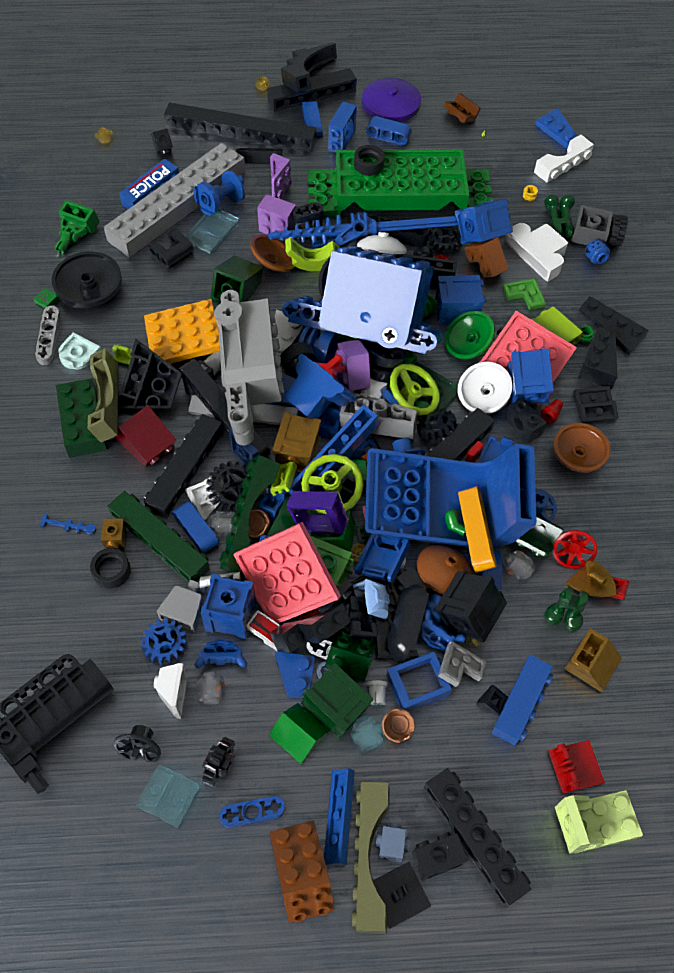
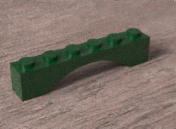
(260, 475)

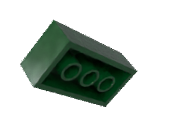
(75, 403)

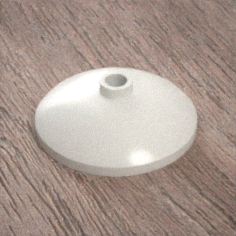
(382, 243)
(485, 377)

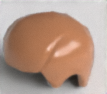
(258, 524)
(398, 725)

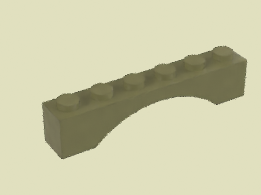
(103, 420)
(371, 910)

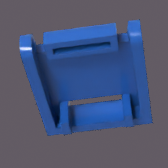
(382, 562)

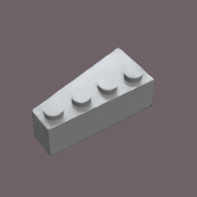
(393, 419)

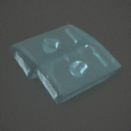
(167, 795)

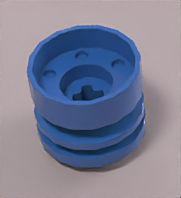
(323, 343)

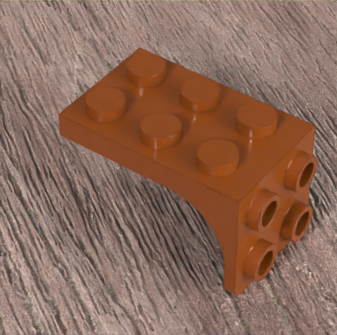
(302, 871)

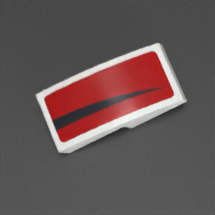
(261, 626)

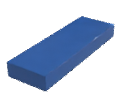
(312, 116)

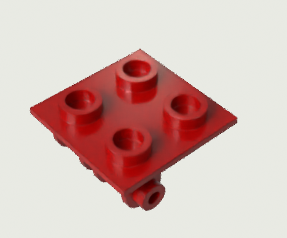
(576, 766)

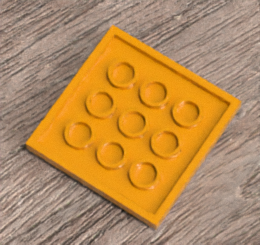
(183, 332)

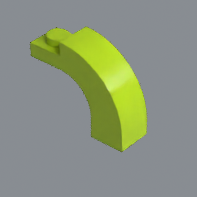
(307, 258)

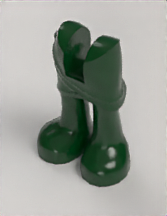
(566, 203)
(574, 605)

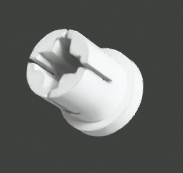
(377, 691)

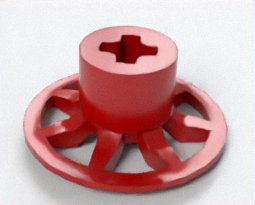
(574, 546)

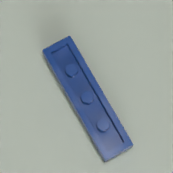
(339, 817)

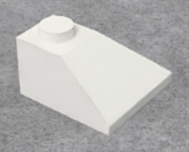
(171, 687)

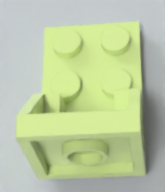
(597, 821)

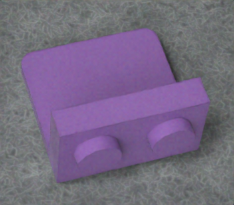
(280, 175)

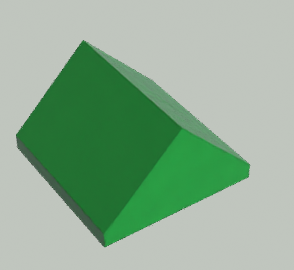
(298, 732)

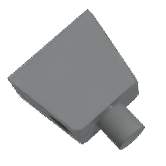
(183, 606)

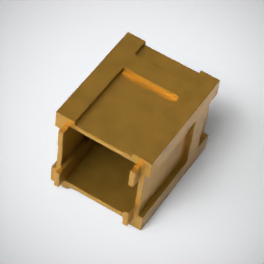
(297, 440)

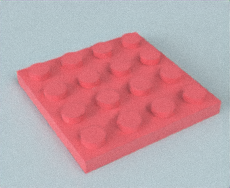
(528, 335)
(287, 574)

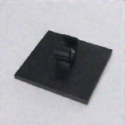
(401, 894)

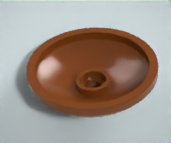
(271, 253)
(584, 440)
(439, 565)

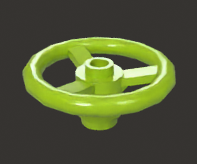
(412, 390)
(337, 477)

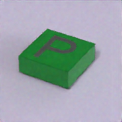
(46, 298)

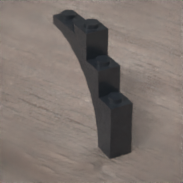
(304, 60)

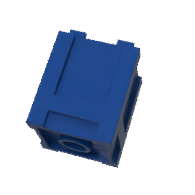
(484, 221)
(458, 295)
(531, 376)
(231, 616)

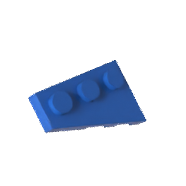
(557, 127)

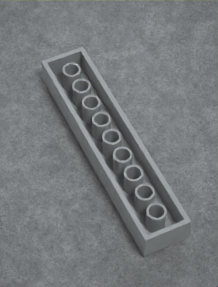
(170, 201)

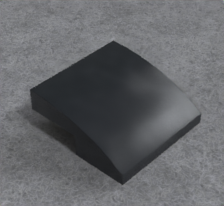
(595, 404)

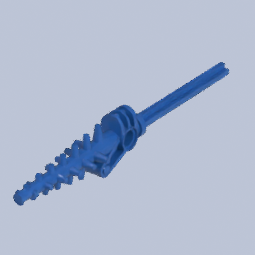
(347, 233)

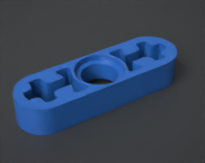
(244, 805)

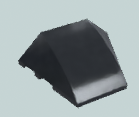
(148, 381)

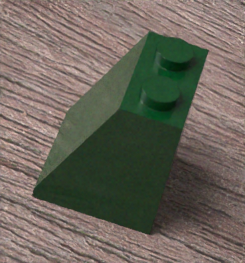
(236, 275)

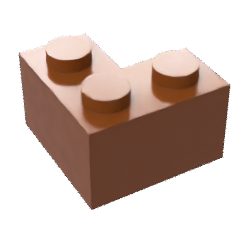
(489, 255)

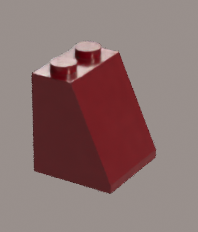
(145, 436)

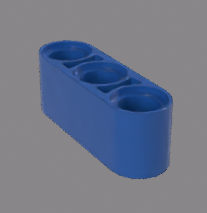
(388, 130)
(195, 527)

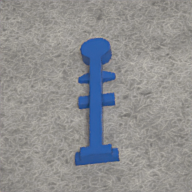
(90, 528)

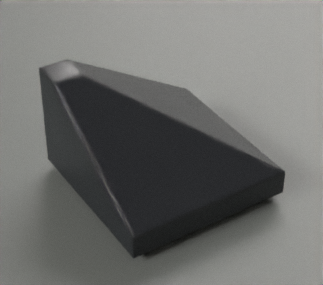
(493, 700)

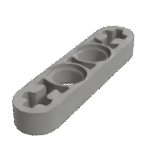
(48, 335)

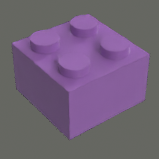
(275, 215)
(357, 365)

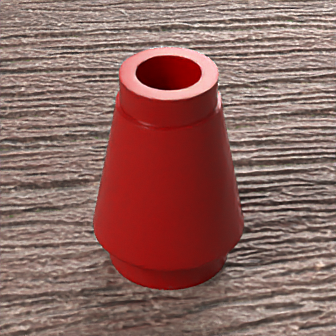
(552, 411)

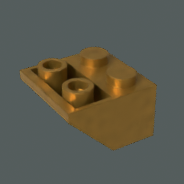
(594, 660)

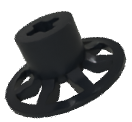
(138, 742)

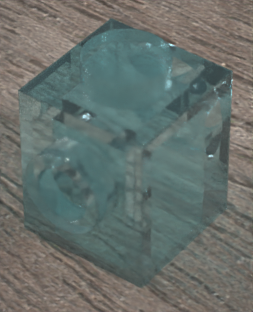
(367, 734)

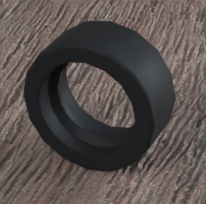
(369, 168)
(291, 353)
(104, 555)

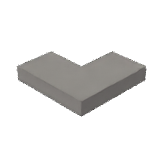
(458, 661)

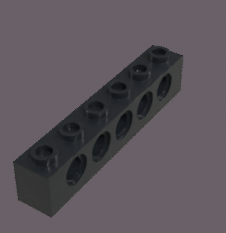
(506, 892)

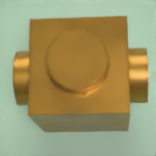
(113, 533)

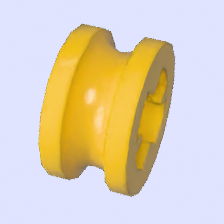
(530, 193)

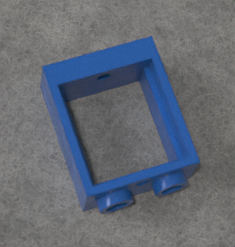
(341, 127)
(400, 692)

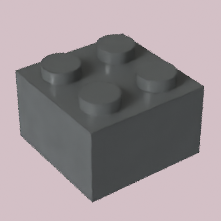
(591, 225)

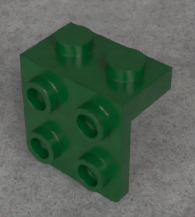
(540, 537)
(351, 654)

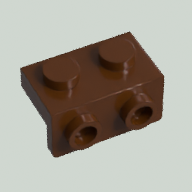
(463, 108)

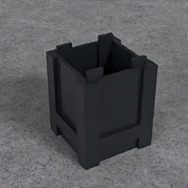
(471, 605)

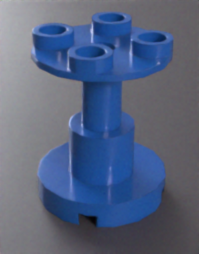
(210, 196)

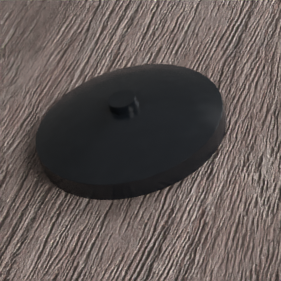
(86, 279)

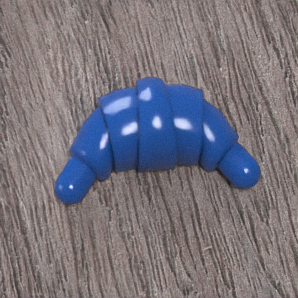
(436, 634)
(220, 653)

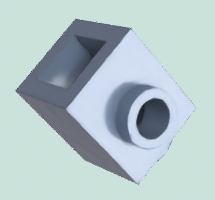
(392, 843)

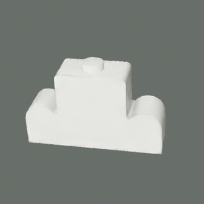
(539, 248)

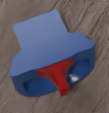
(318, 386)

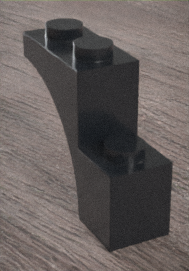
(313, 629)

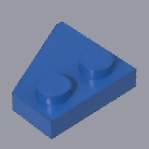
(295, 672)

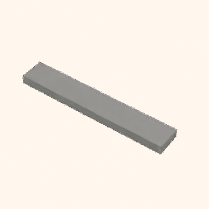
(261, 413)

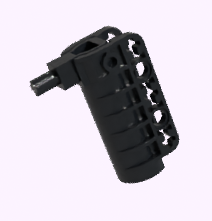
(47, 713)

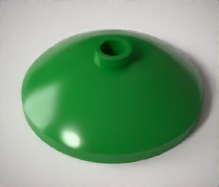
(464, 330)

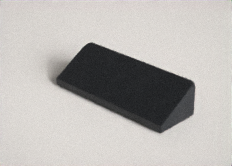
(258, 155)

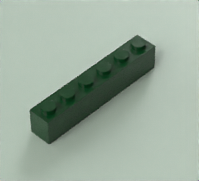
(158, 537)

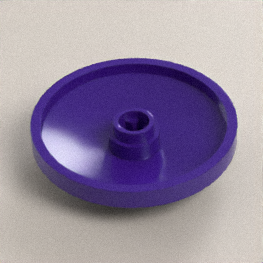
(391, 99)

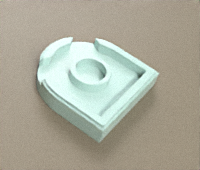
(76, 351)

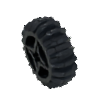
(229, 479)

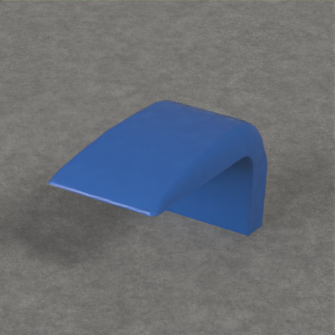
(413, 493)

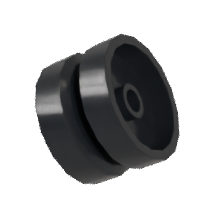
(383, 361)

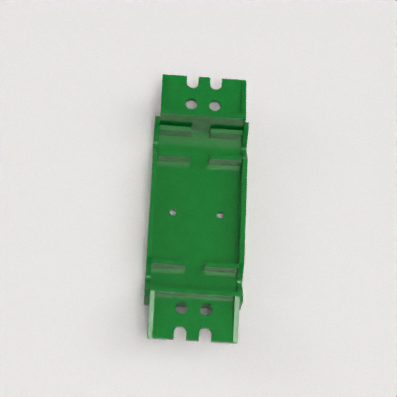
(406, 183)

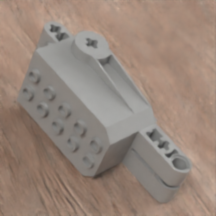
(248, 359)

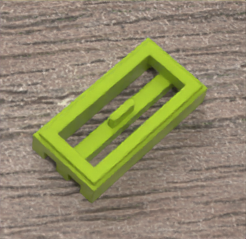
(285, 478)

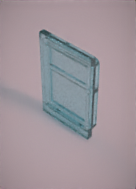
(212, 230)

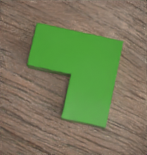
(525, 289)

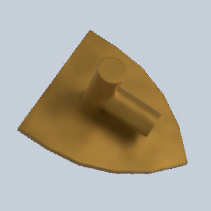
(593, 580)

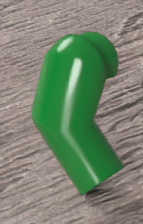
(452, 522)

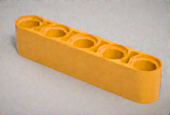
(477, 529)

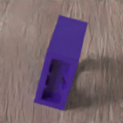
(332, 523)

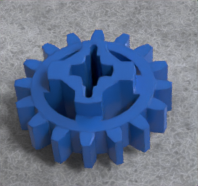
(163, 650)

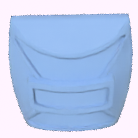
(376, 597)

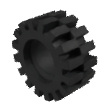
(617, 230)

